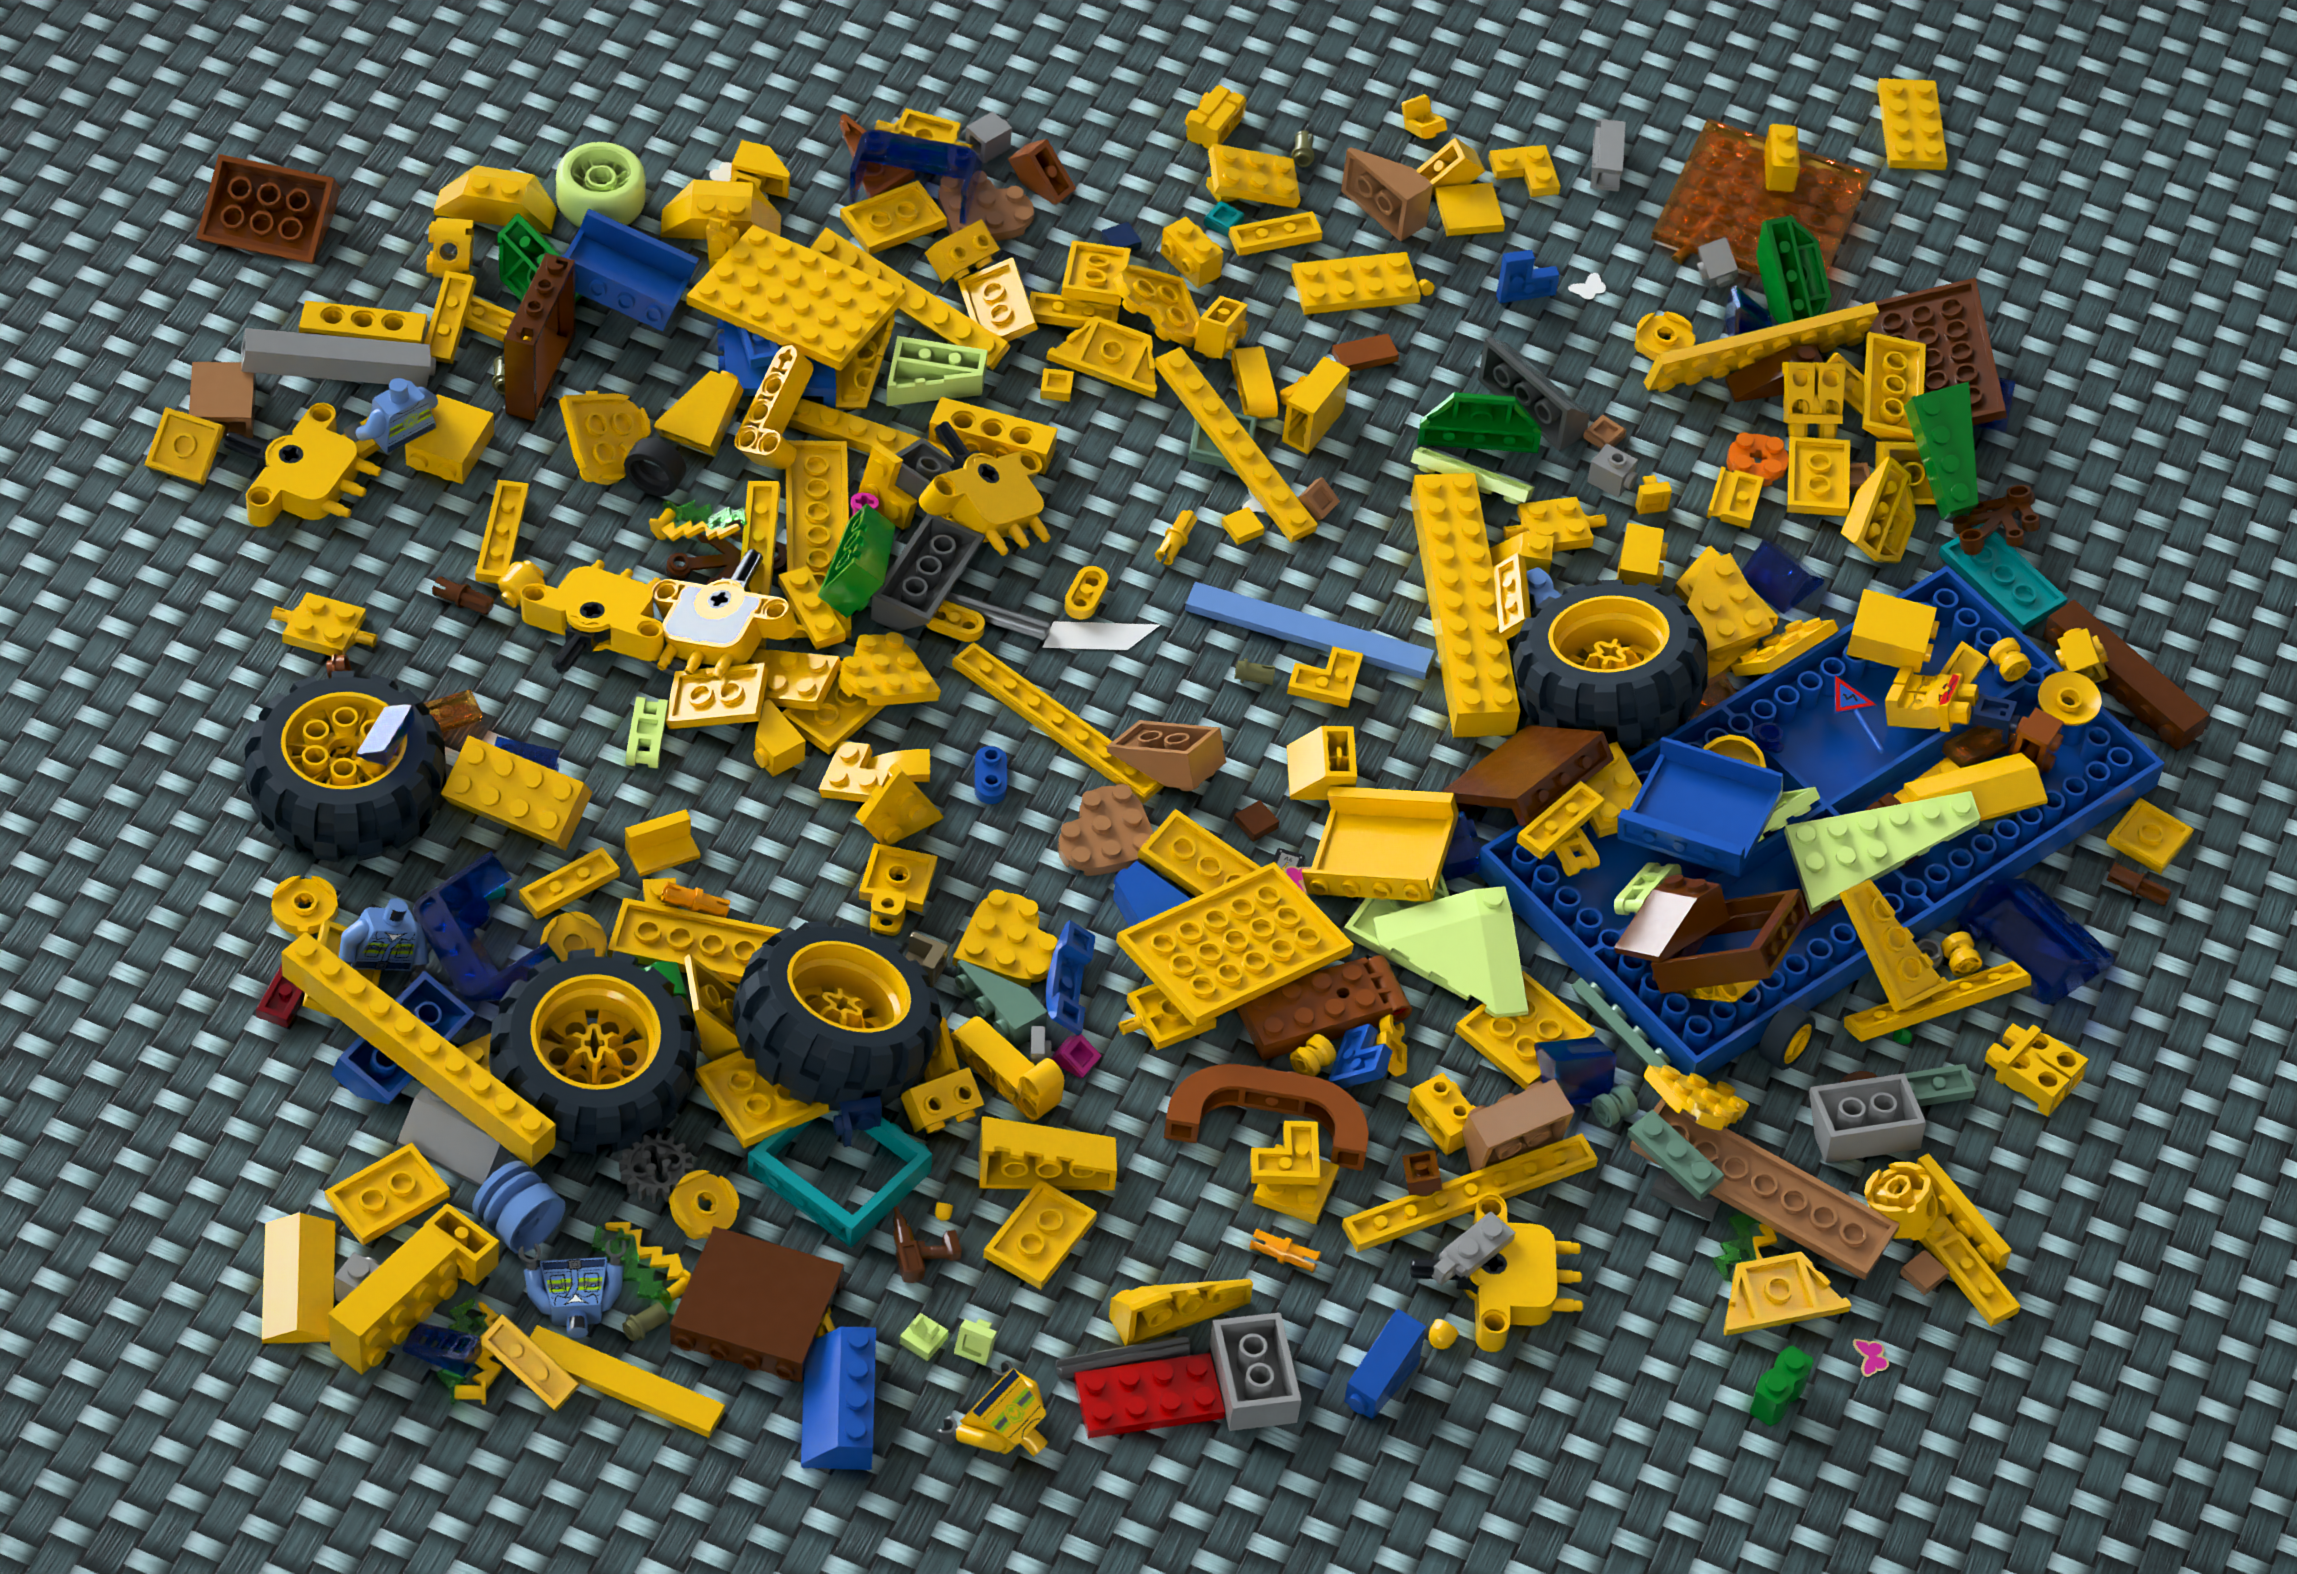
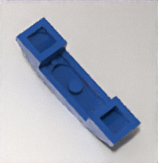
(1065, 976)

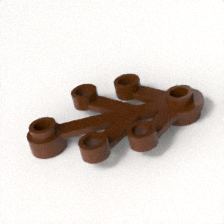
(2017, 499)
(729, 558)

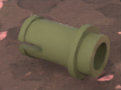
(1303, 153)
(498, 380)
(1254, 672)
(645, 1321)

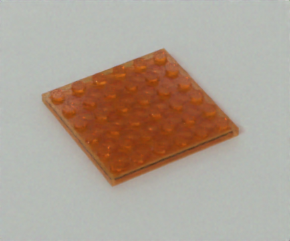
(1727, 197)

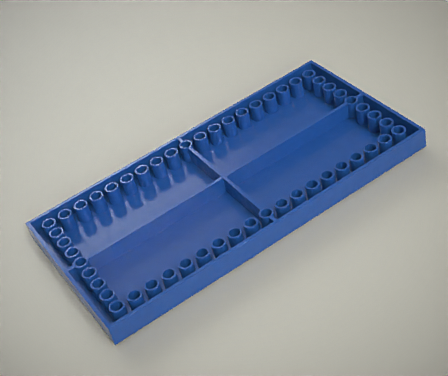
(2094, 776)

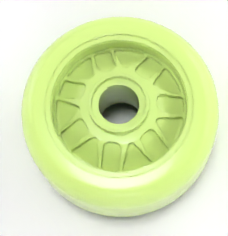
(603, 180)

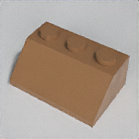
(1516, 1124)

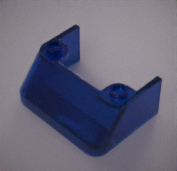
(917, 155)
(449, 921)

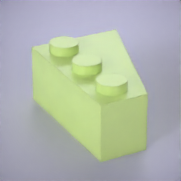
(934, 370)

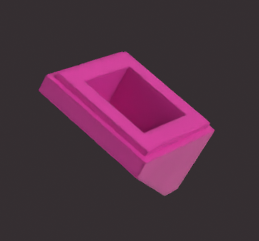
(1076, 1055)

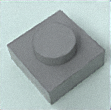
(1039, 1046)

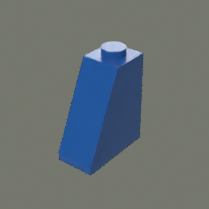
(1144, 894)
(1386, 1365)

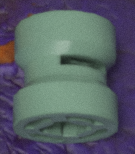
(1612, 1106)

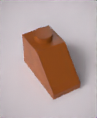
(1042, 171)

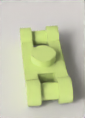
(646, 731)
(1640, 887)

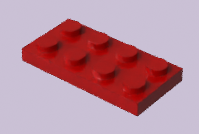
(1148, 1395)

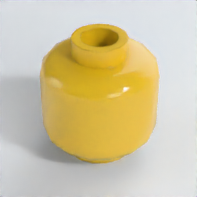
(516, 578)

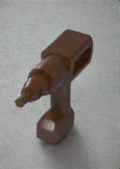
(912, 1252)

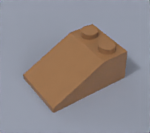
(1387, 192)
(1171, 752)

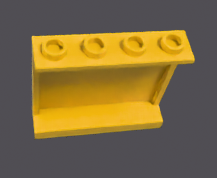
(1383, 844)

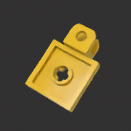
(892, 897)

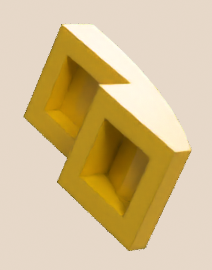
(913, 762)

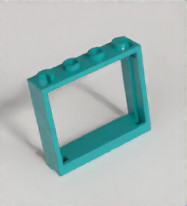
(821, 1208)

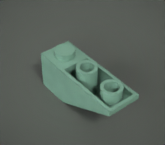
(1004, 1003)

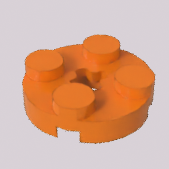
(1751, 446)

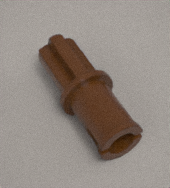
(463, 596)
(2138, 884)

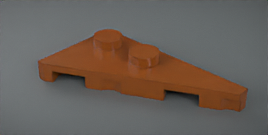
(877, 177)

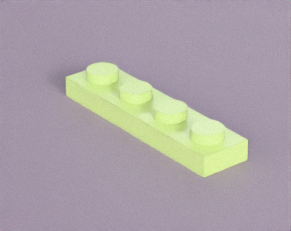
(1487, 481)

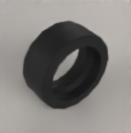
(662, 455)

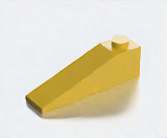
(859, 376)
(1162, 1309)

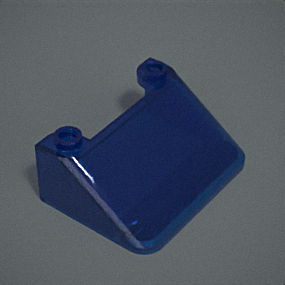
(2035, 936)

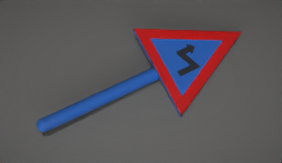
(1848, 700)

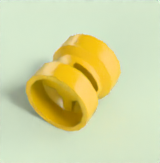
(2008, 657)
(1960, 952)
(1316, 1054)

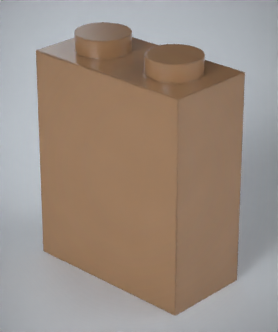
(224, 396)

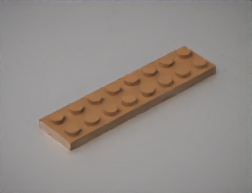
(1786, 1196)

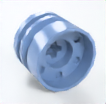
(518, 1206)

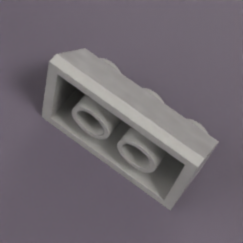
(1866, 1118)
(451, 1139)

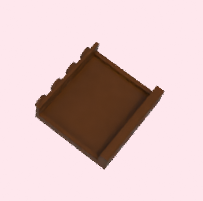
(1532, 770)
(755, 1304)

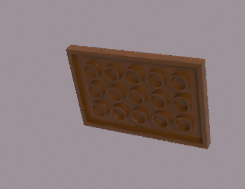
(1955, 339)

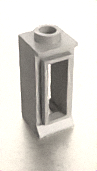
(1607, 154)

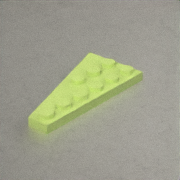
(1868, 844)

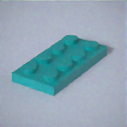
(2005, 581)

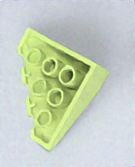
(1465, 942)

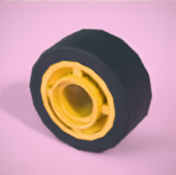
(1787, 1037)

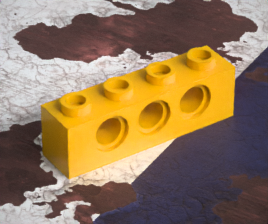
(362, 322)
(994, 431)

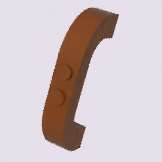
(1274, 1092)

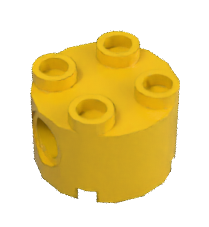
(453, 231)
(1905, 1197)

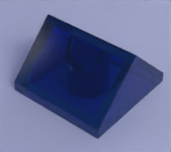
(1780, 576)
(1579, 1066)

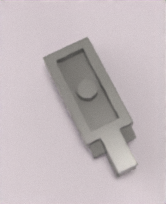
(1473, 1248)

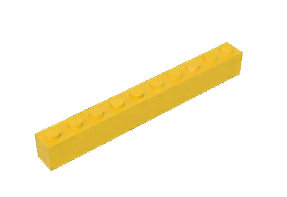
(418, 1049)

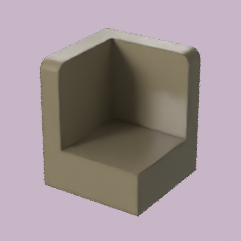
(929, 954)

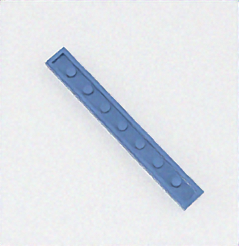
(1308, 629)

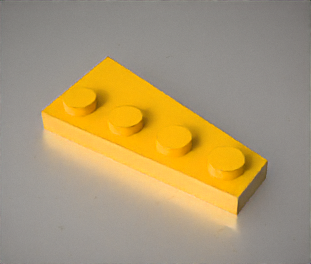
(1898, 962)

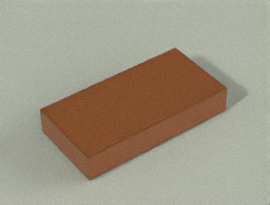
(1366, 352)

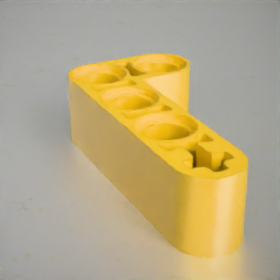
(772, 408)
(1025, 1085)

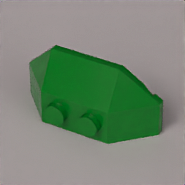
(521, 254)
(1792, 271)
(1480, 423)

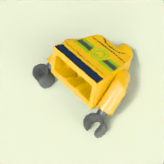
(1002, 1416)

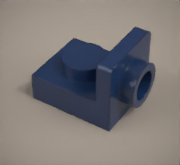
(1997, 714)
(858, 1115)

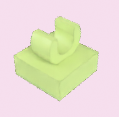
(923, 1337)
(975, 1341)

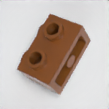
(2038, 739)

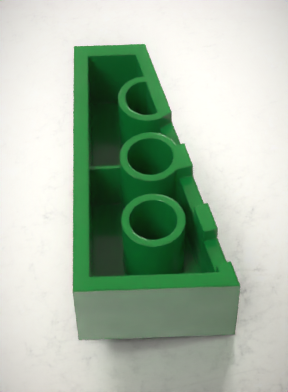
(1946, 446)
(858, 562)

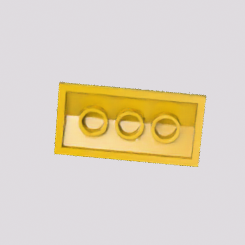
(1891, 379)
(1996, 785)
(298, 1279)

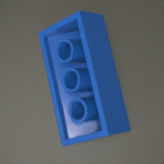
(373, 1074)
(839, 1400)

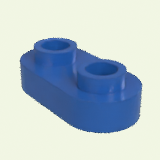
(990, 769)

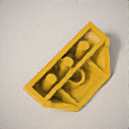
(496, 197)
(698, 202)
(1882, 513)

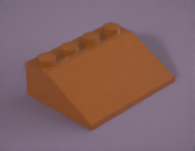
(268, 209)

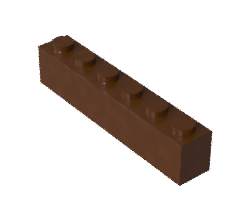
(2134, 680)

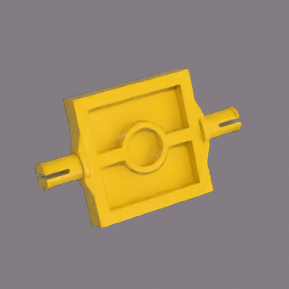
(924, 126)
(1557, 518)
(324, 625)
(1160, 1018)

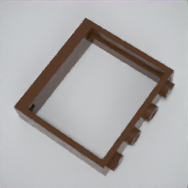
(548, 318)
(1776, 914)

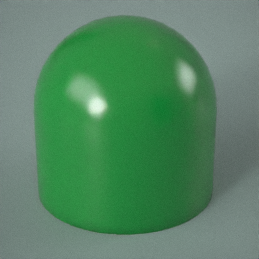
(1902, 1036)

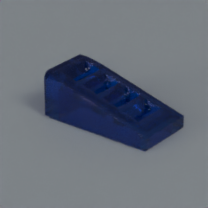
(458, 1363)

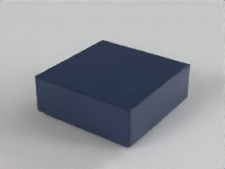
(1121, 236)

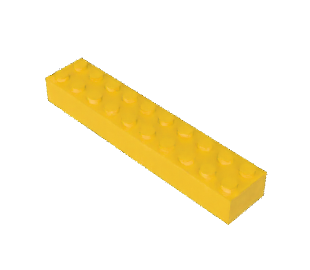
(1464, 605)

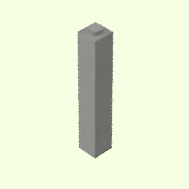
(335, 357)

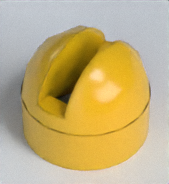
(1442, 1334)

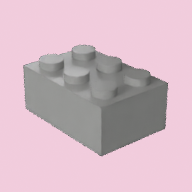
(1255, 1371)

